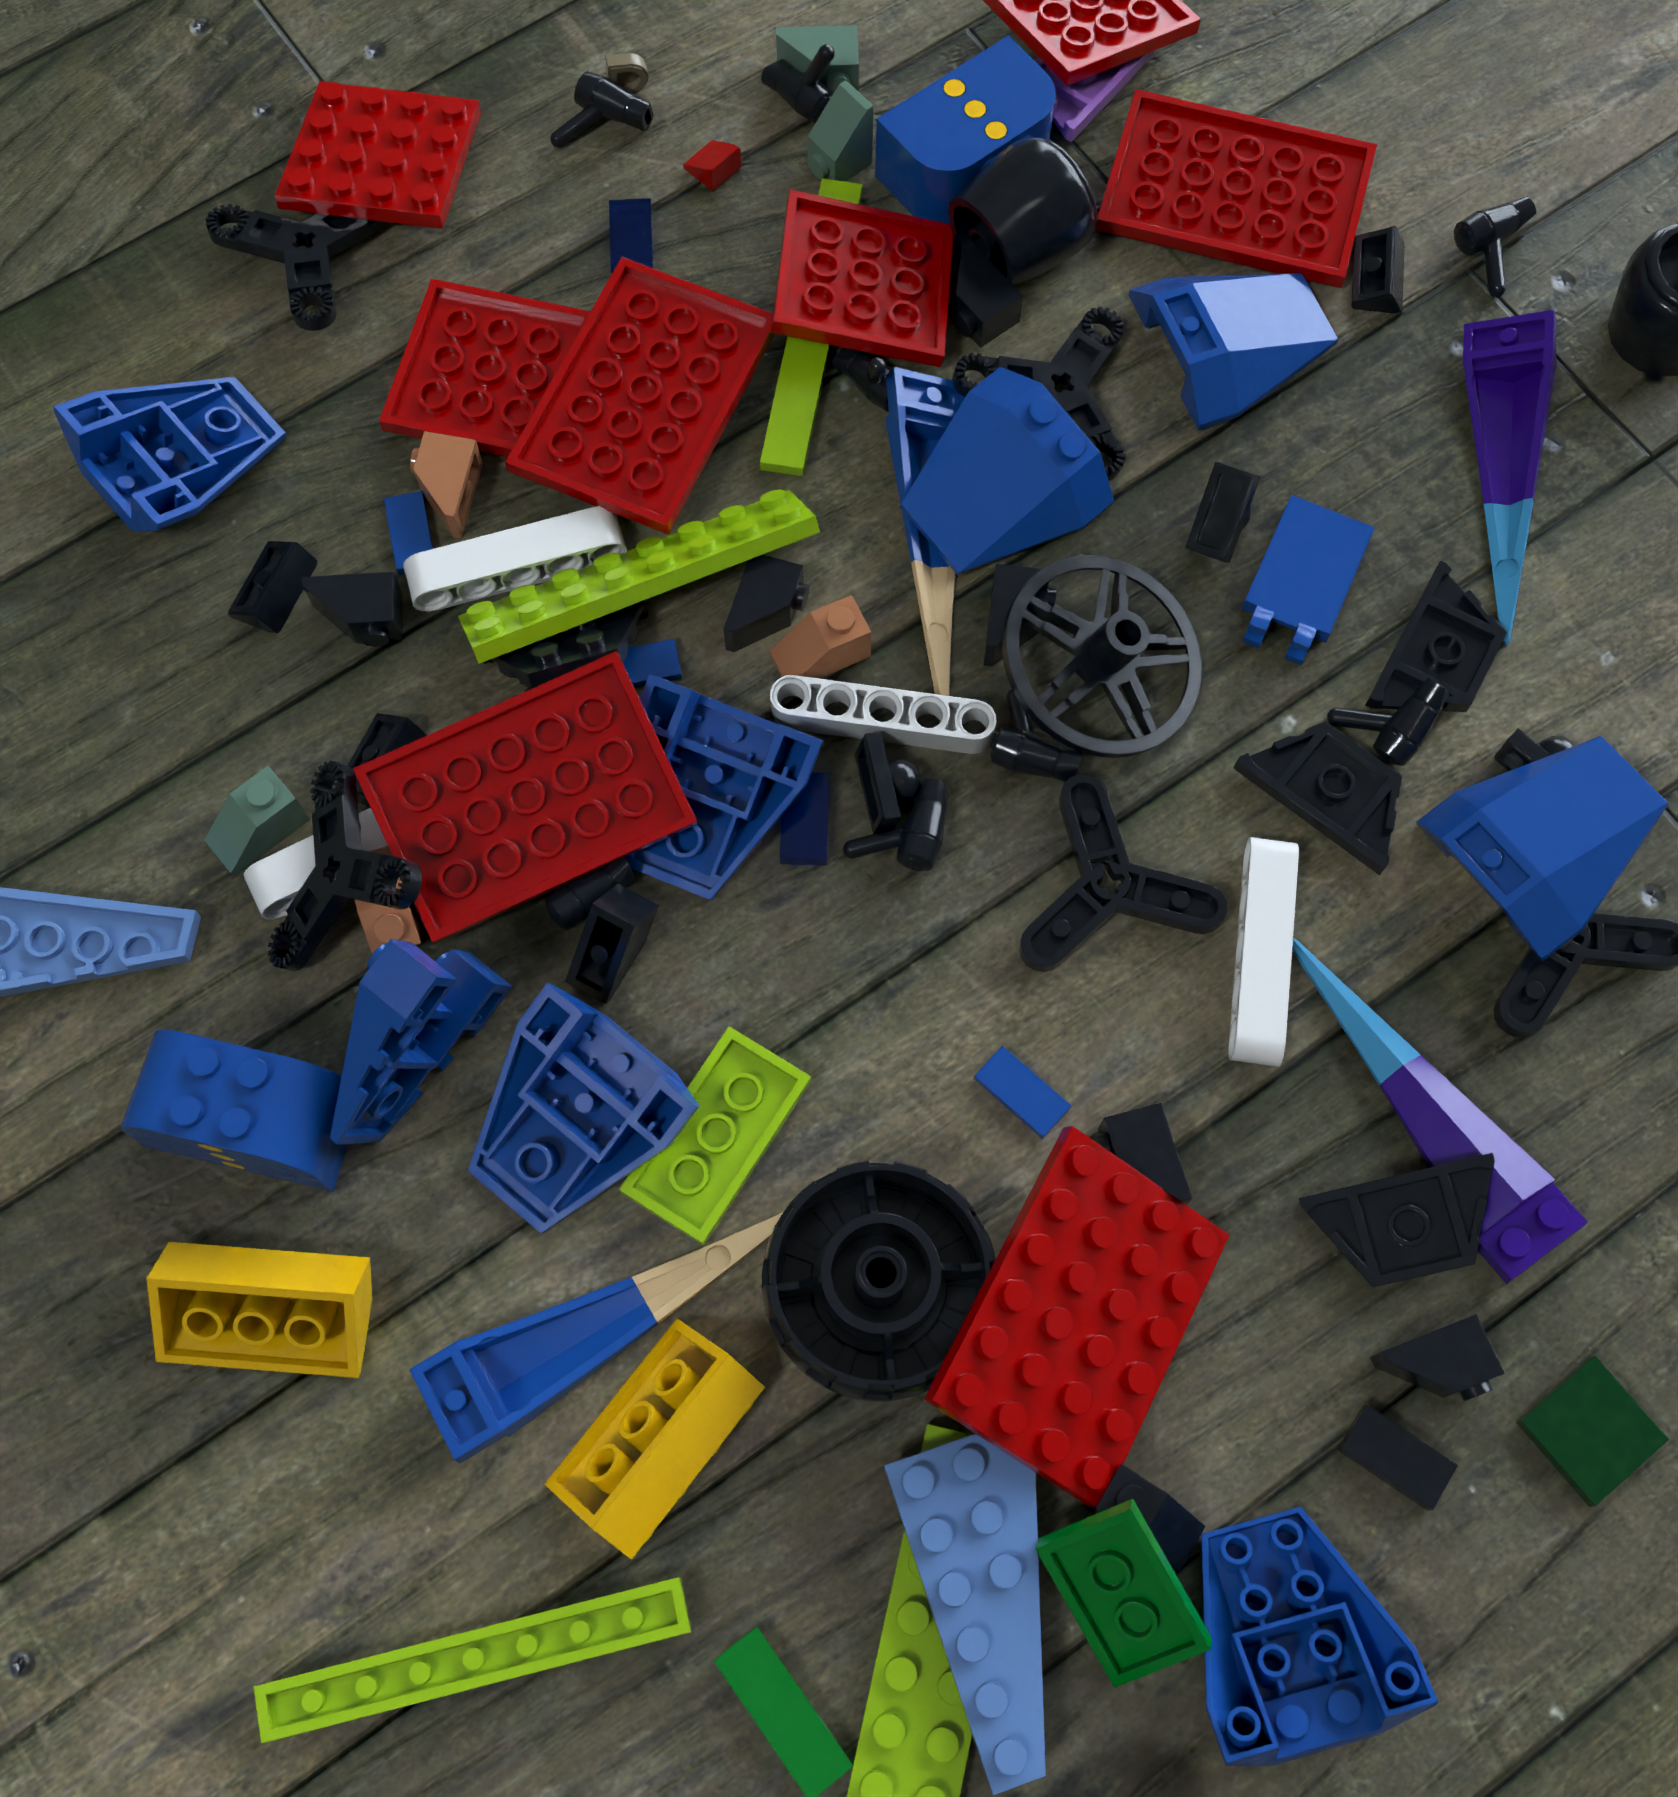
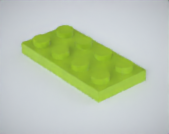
(743, 1105)

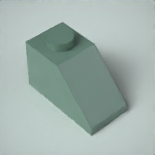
(801, 44)
(842, 136)
(254, 821)

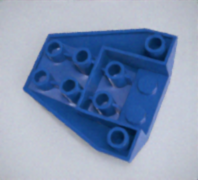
(1235, 336)
(1549, 837)
(1298, 1646)

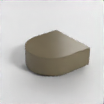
(627, 70)

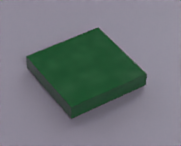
(1592, 1431)

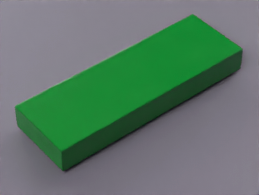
(783, 1713)

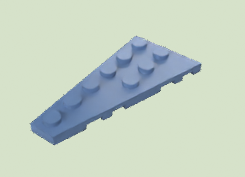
(77, 939)
(974, 1548)

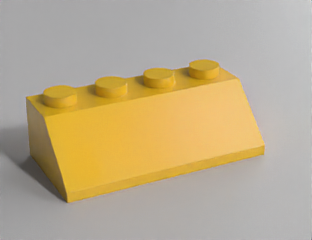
(260, 1309)
(654, 1437)

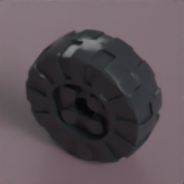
(827, 1313)

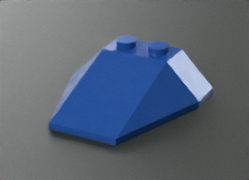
(166, 446)
(1006, 475)
(736, 779)
(574, 1110)

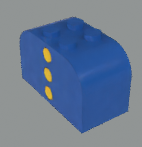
(959, 124)
(237, 1109)

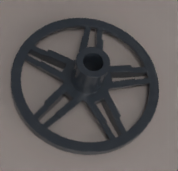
(1105, 655)

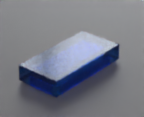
(631, 231)
(806, 824)

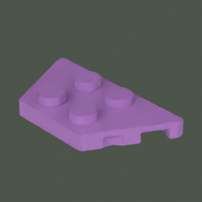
(1082, 101)

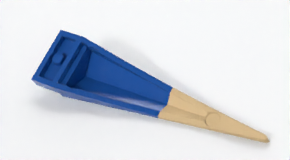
(917, 418)
(518, 1370)

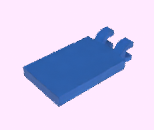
(1305, 575)

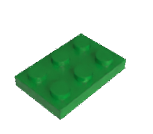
(1123, 1593)

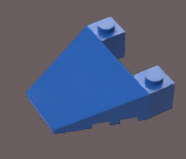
(402, 1029)

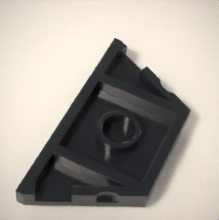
(1443, 641)
(573, 648)
(1332, 788)
(1408, 1221)

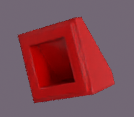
(714, 163)

